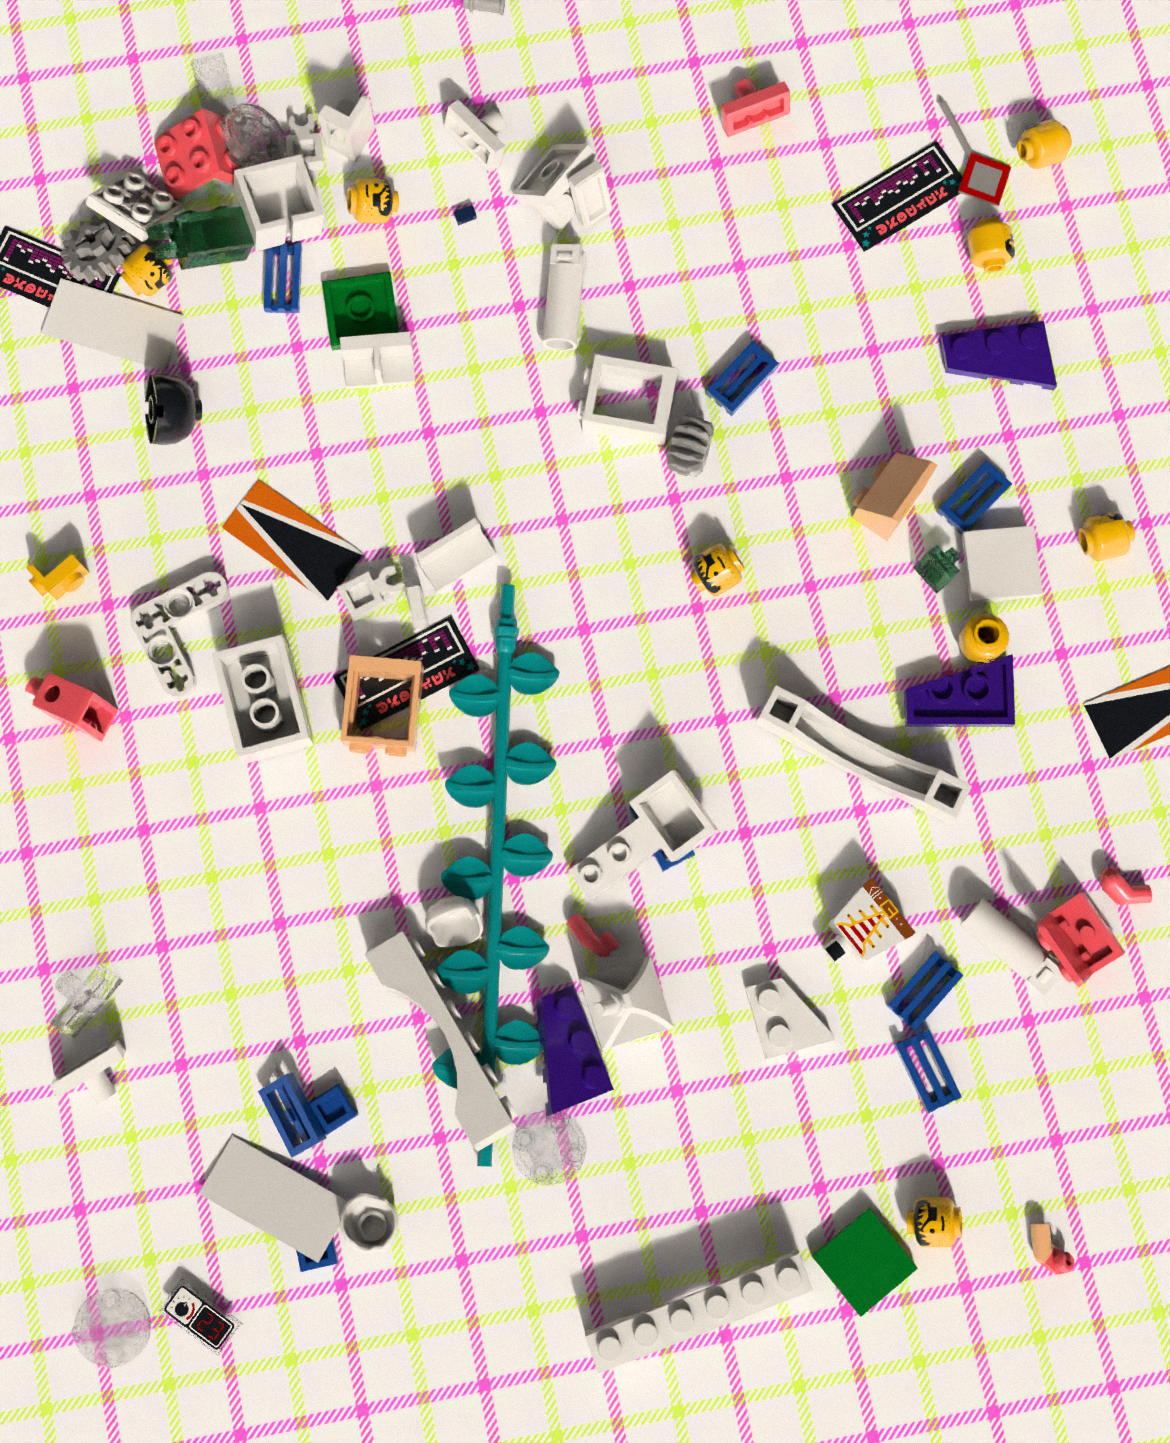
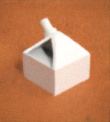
(626, 1003)

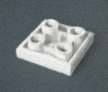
(134, 204)
(1002, 564)

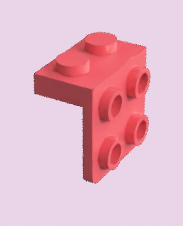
(194, 154)
(1078, 939)

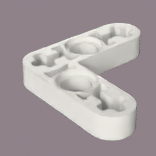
(162, 629)

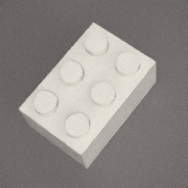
(262, 699)

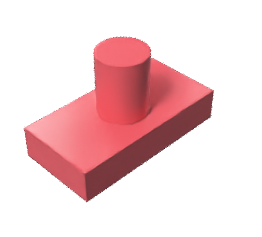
(754, 106)

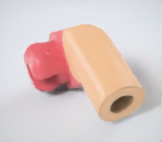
(1047, 1253)

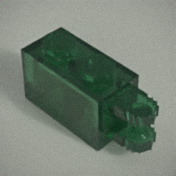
(204, 237)

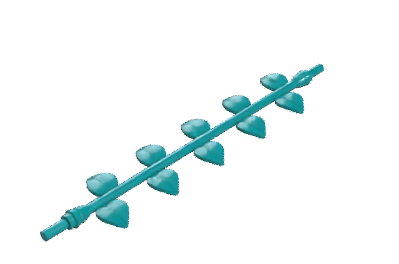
(520, 855)

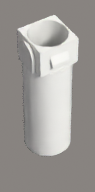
(564, 296)
(1012, 946)

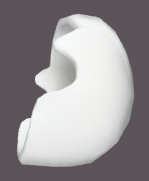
(454, 922)
(369, 1223)

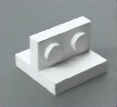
(548, 182)

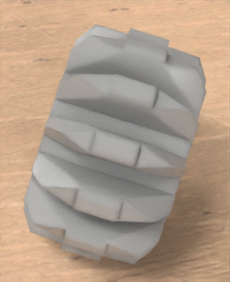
(690, 446)

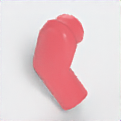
(1120, 891)
(587, 937)

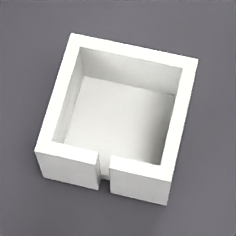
(278, 202)

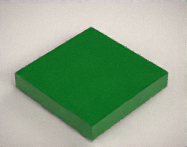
(360, 306)
(864, 1262)

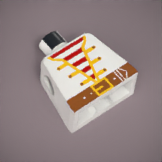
(866, 926)

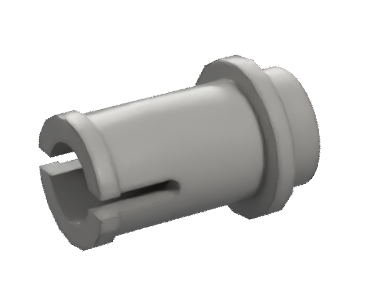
(492, 6)

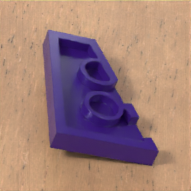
(1005, 353)
(966, 699)
(571, 1057)

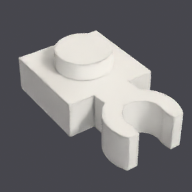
(305, 142)
(364, 594)

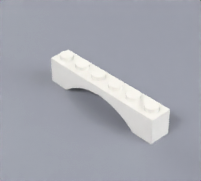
(889, 771)
(477, 1103)
(698, 1312)

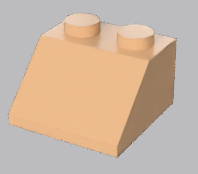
(892, 493)

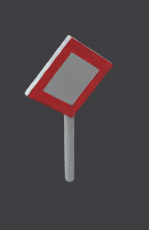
(982, 176)

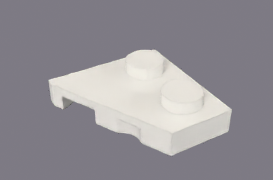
(784, 1019)

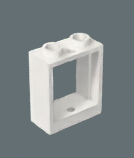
(625, 428)

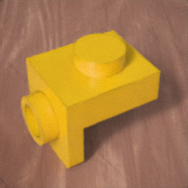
(64, 578)

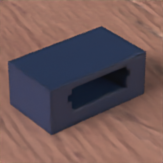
(465, 215)

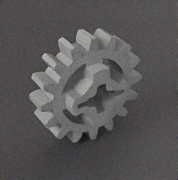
(96, 249)

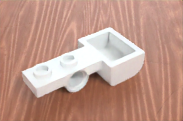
(667, 820)

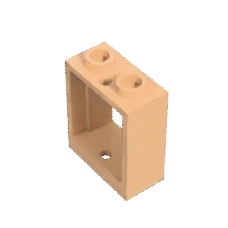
(388, 669)

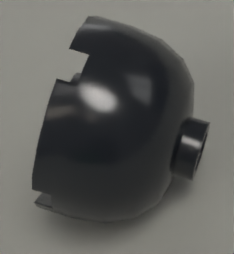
(170, 409)

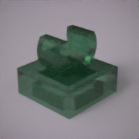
(938, 567)

